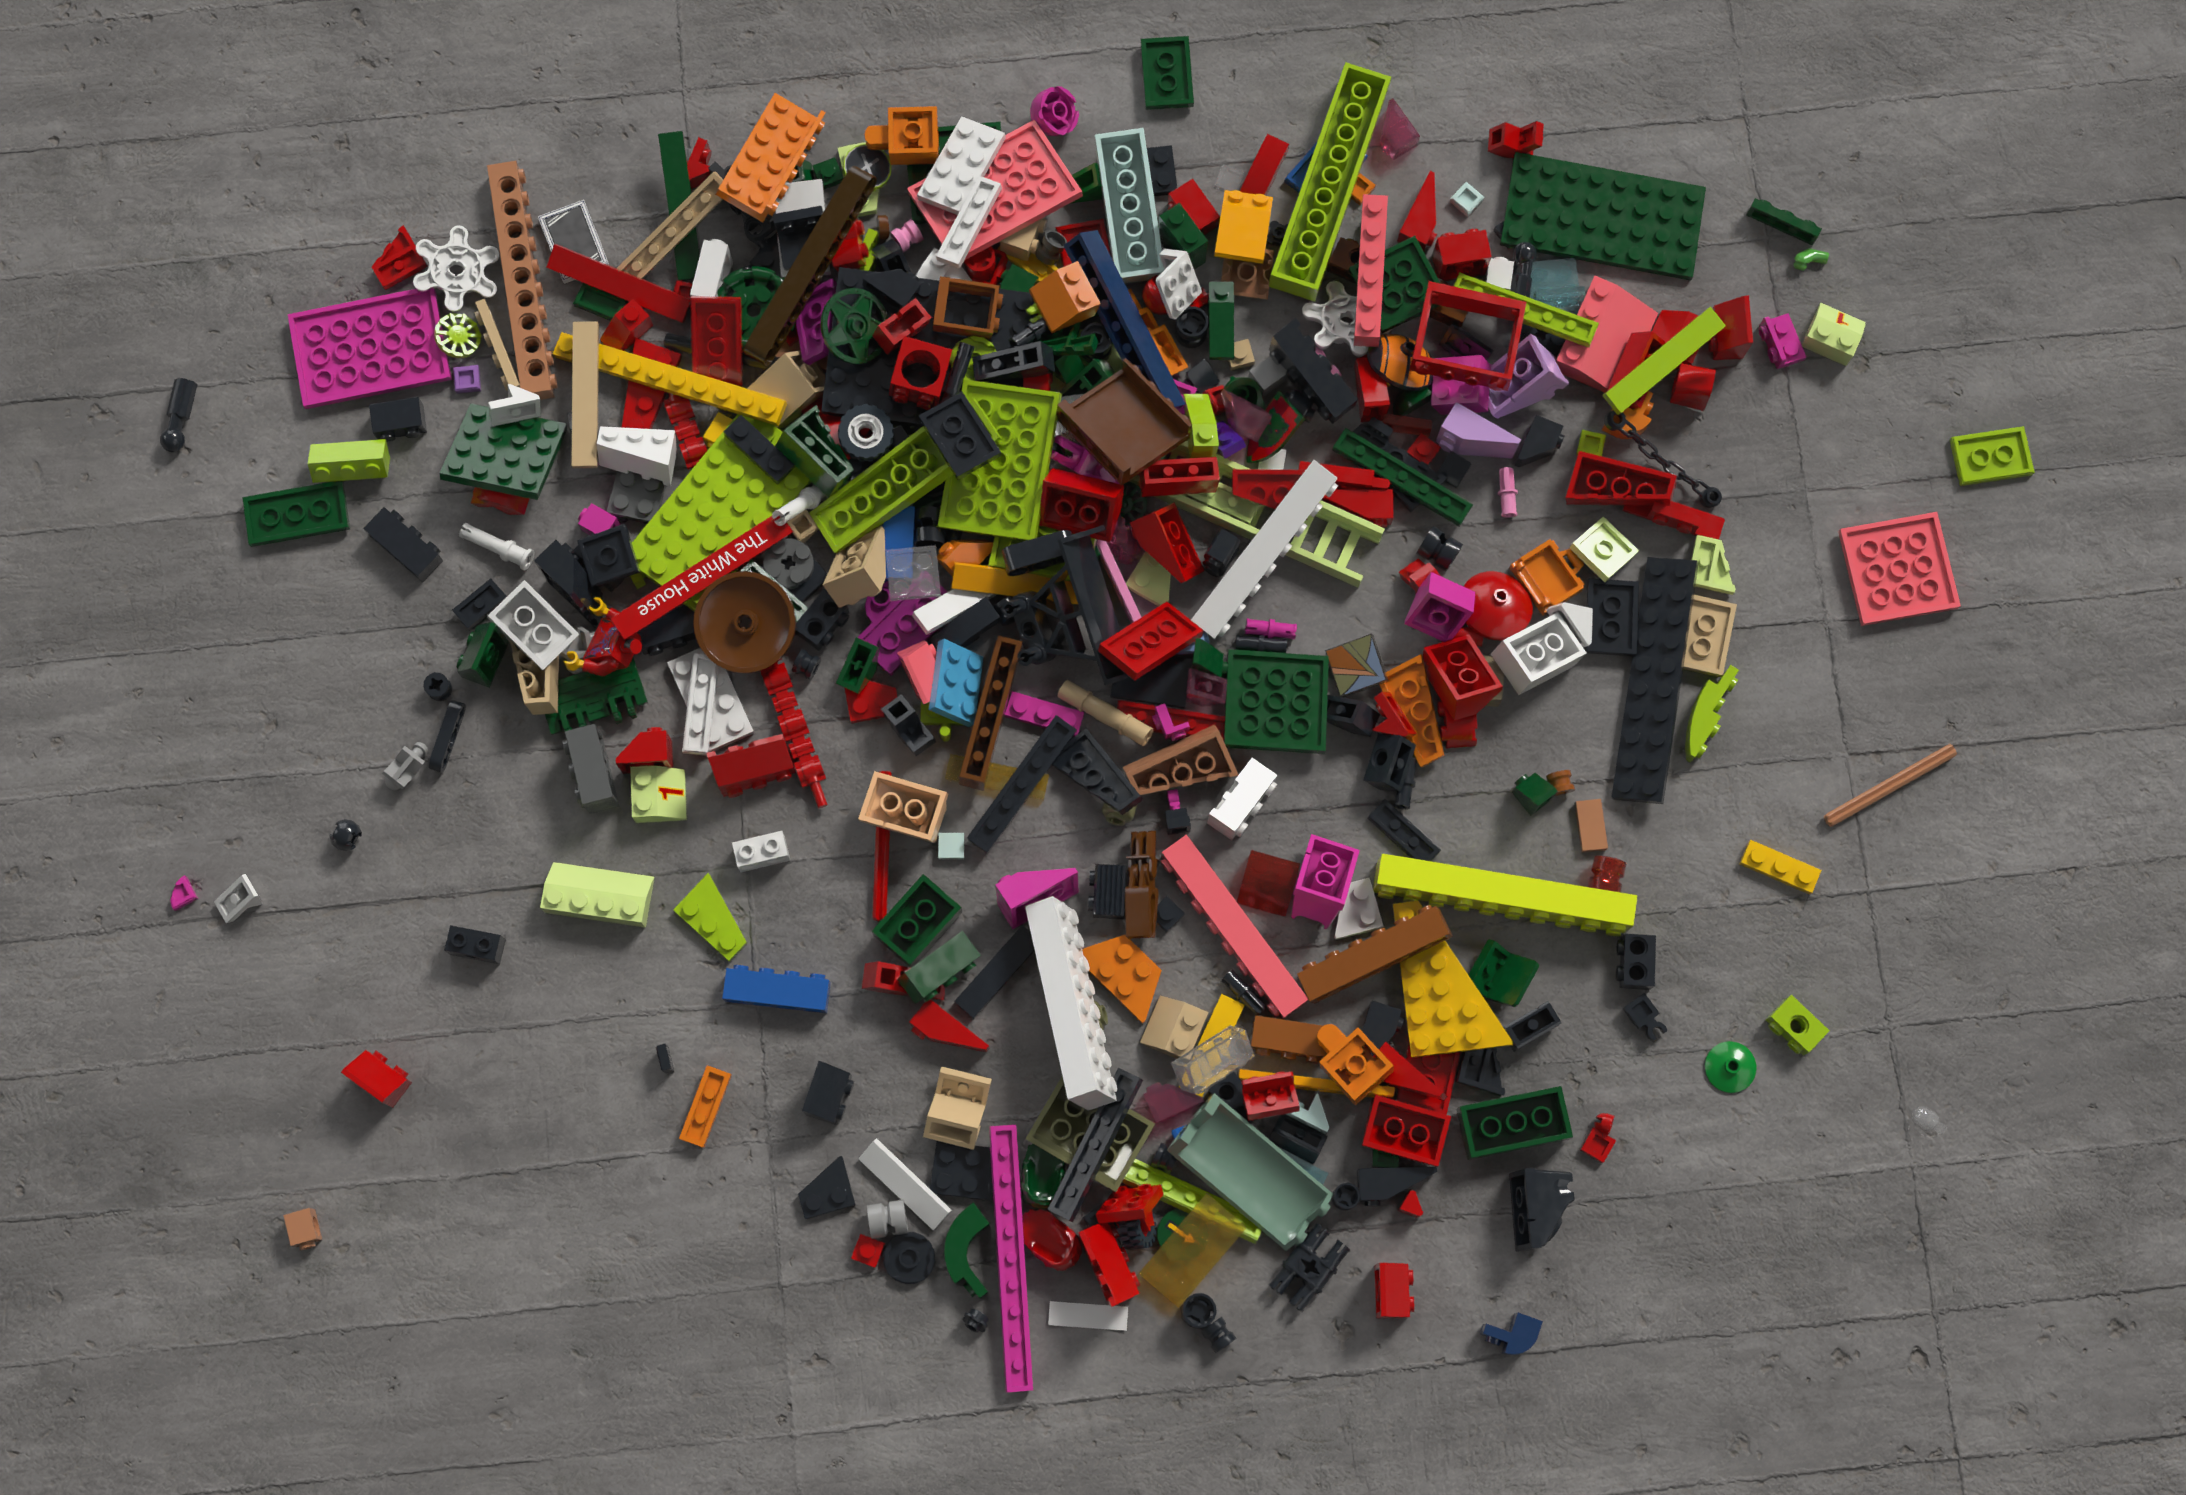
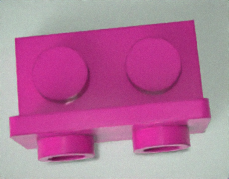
(1782, 341)

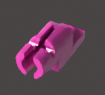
(1080, 461)

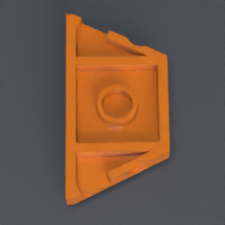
(1124, 973)

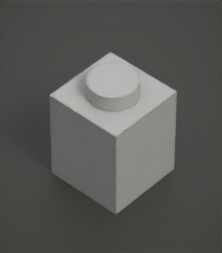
(1268, 375)

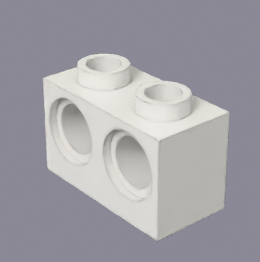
(761, 851)

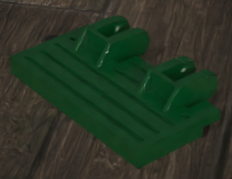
(592, 695)

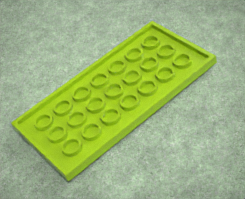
(712, 508)

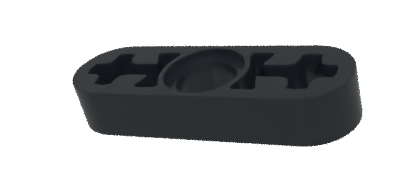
(447, 736)

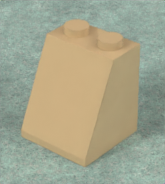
(793, 382)

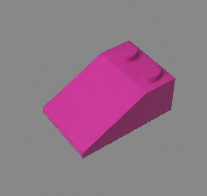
(1033, 886)

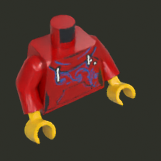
(607, 648)

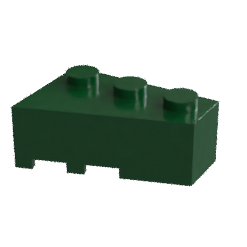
(814, 452)

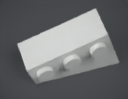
(639, 451)
(1242, 799)

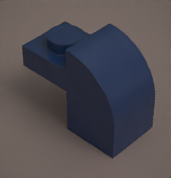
(1519, 1338)

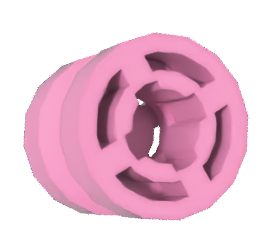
(907, 235)

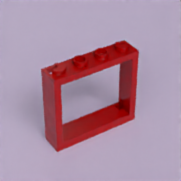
(1473, 302)

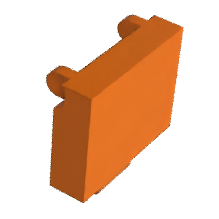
(1548, 575)

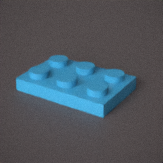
(956, 683)

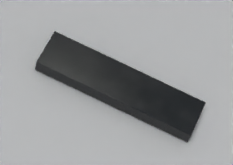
(996, 973)

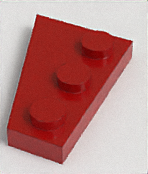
(1264, 485)

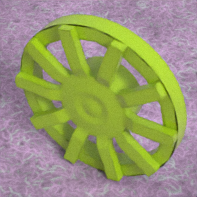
(457, 335)

